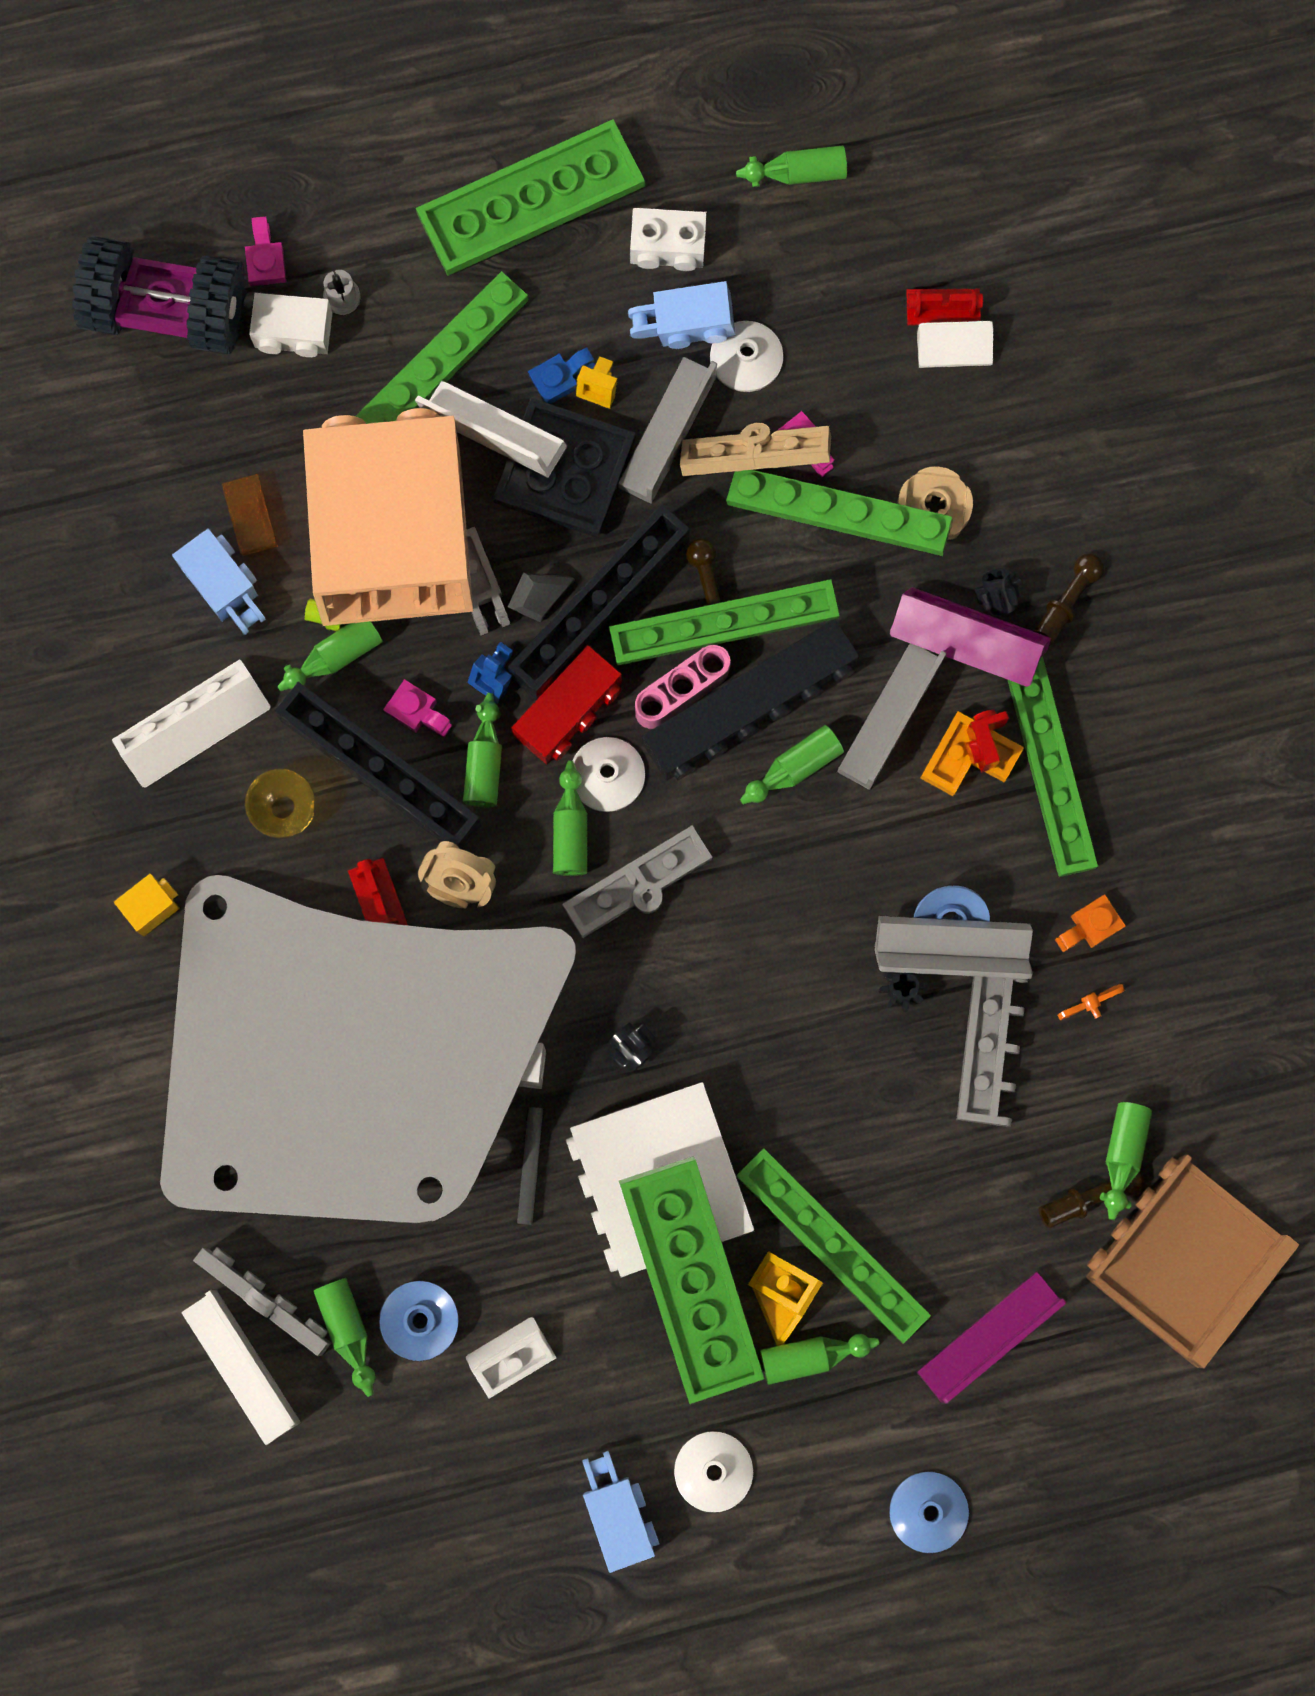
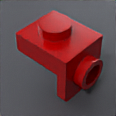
(981, 745)

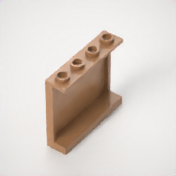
(1190, 1261)

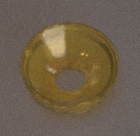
(267, 790)

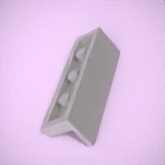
(667, 429)
(890, 715)
(953, 947)

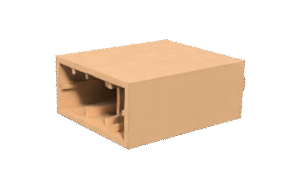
(387, 518)

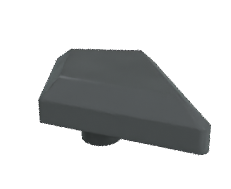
(539, 594)

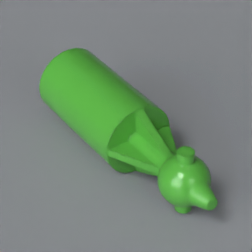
(799, 167)
(333, 653)
(483, 759)
(796, 764)
(570, 827)
(1125, 1153)
(346, 1330)
(811, 1356)

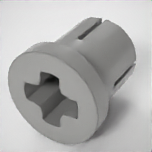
(351, 294)

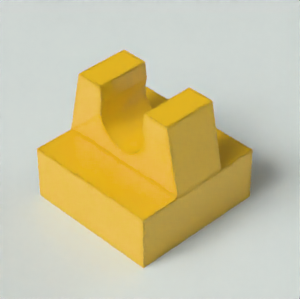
(597, 384)

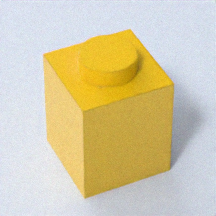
(148, 904)

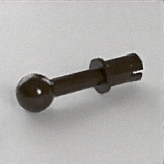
(701, 555)
(1087, 570)
(1075, 1204)

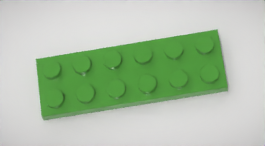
(530, 197)
(691, 1279)

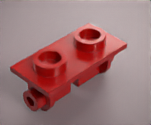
(943, 305)
(376, 892)

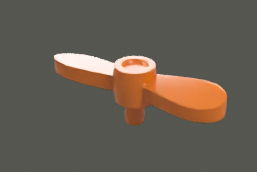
(1092, 1002)

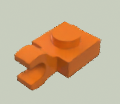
(1093, 923)

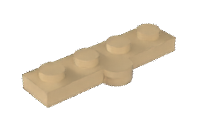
(755, 450)

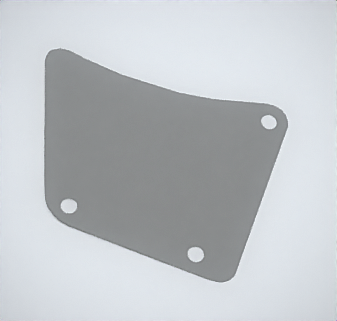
(345, 1055)

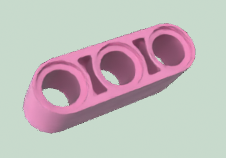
(689, 670)

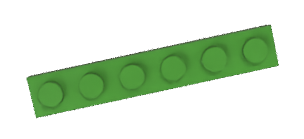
(448, 350)
(840, 511)
(724, 622)
(1053, 774)
(833, 1246)

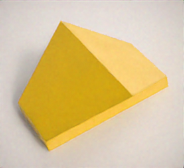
(783, 1294)

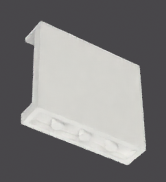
(647, 1139)

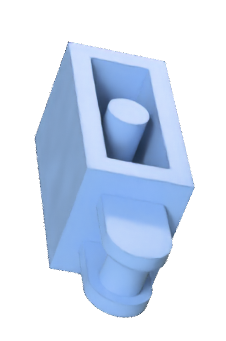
(686, 316)
(219, 579)
(618, 1517)

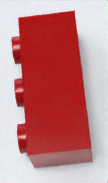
(568, 706)

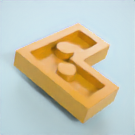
(952, 760)

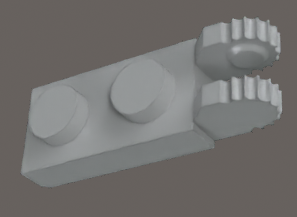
(483, 584)

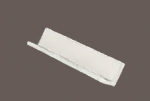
(496, 428)
(191, 724)
(241, 1367)

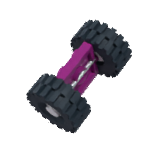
(159, 297)

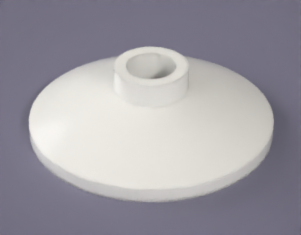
(753, 371)
(612, 792)
(708, 1450)

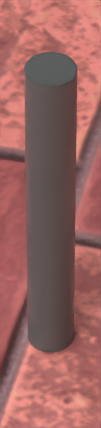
(530, 1166)

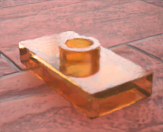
(249, 514)

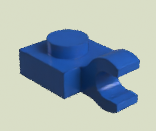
(557, 378)
(490, 675)

